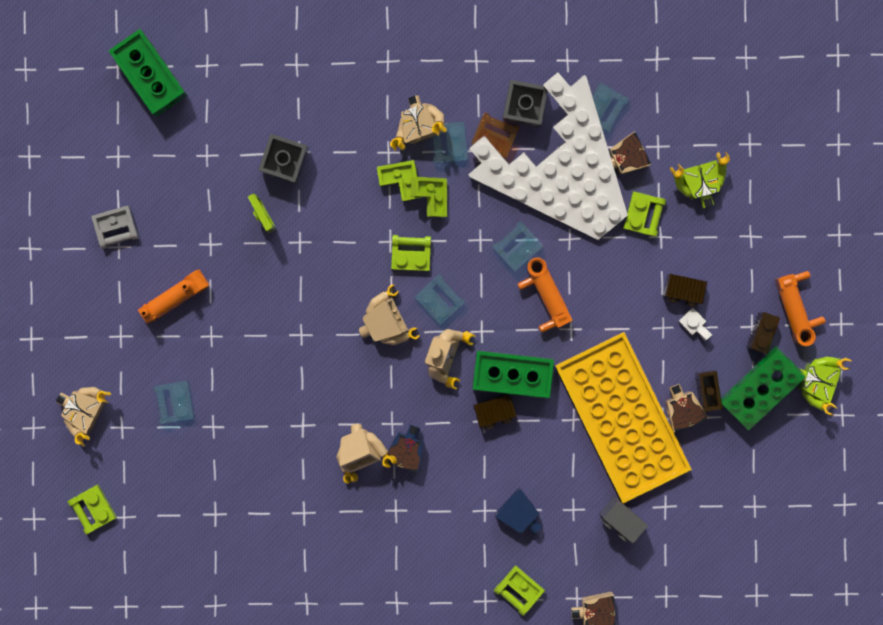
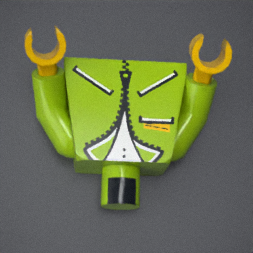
(702, 179)
(821, 381)

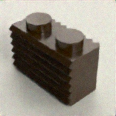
(684, 289)
(763, 332)
(709, 390)
(495, 411)

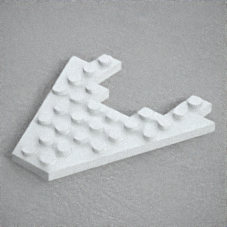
(572, 182)

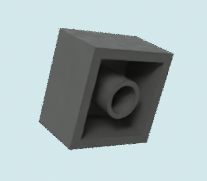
(525, 103)
(283, 158)
(624, 520)

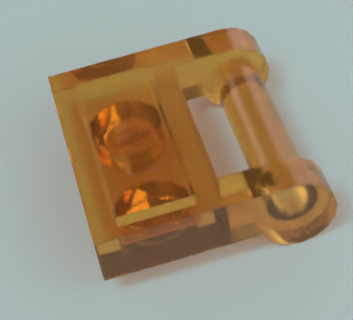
(500, 142)

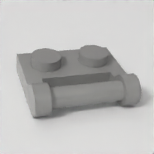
(112, 221)

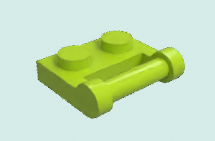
(638, 212)
(411, 259)
(97, 505)
(521, 584)

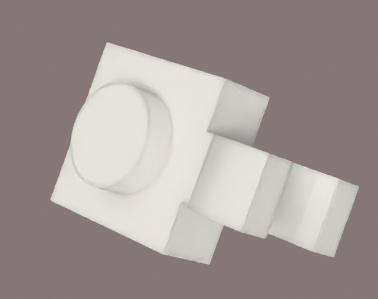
(693, 323)

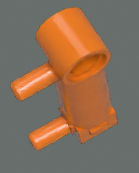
(549, 294)
(174, 296)
(795, 309)

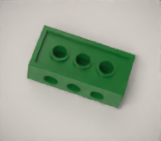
(135, 72)
(520, 385)
(762, 400)

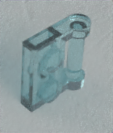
(602, 97)
(455, 144)
(522, 251)
(435, 304)
(180, 402)

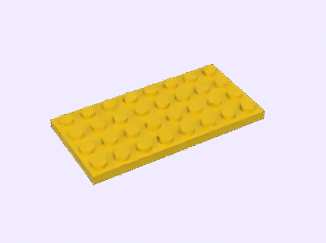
(623, 417)

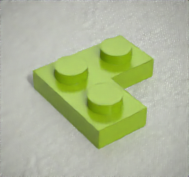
(401, 174)
(436, 192)

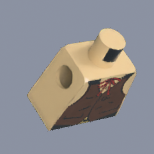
(629, 155)
(683, 409)
(596, 610)

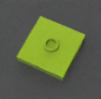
(261, 213)

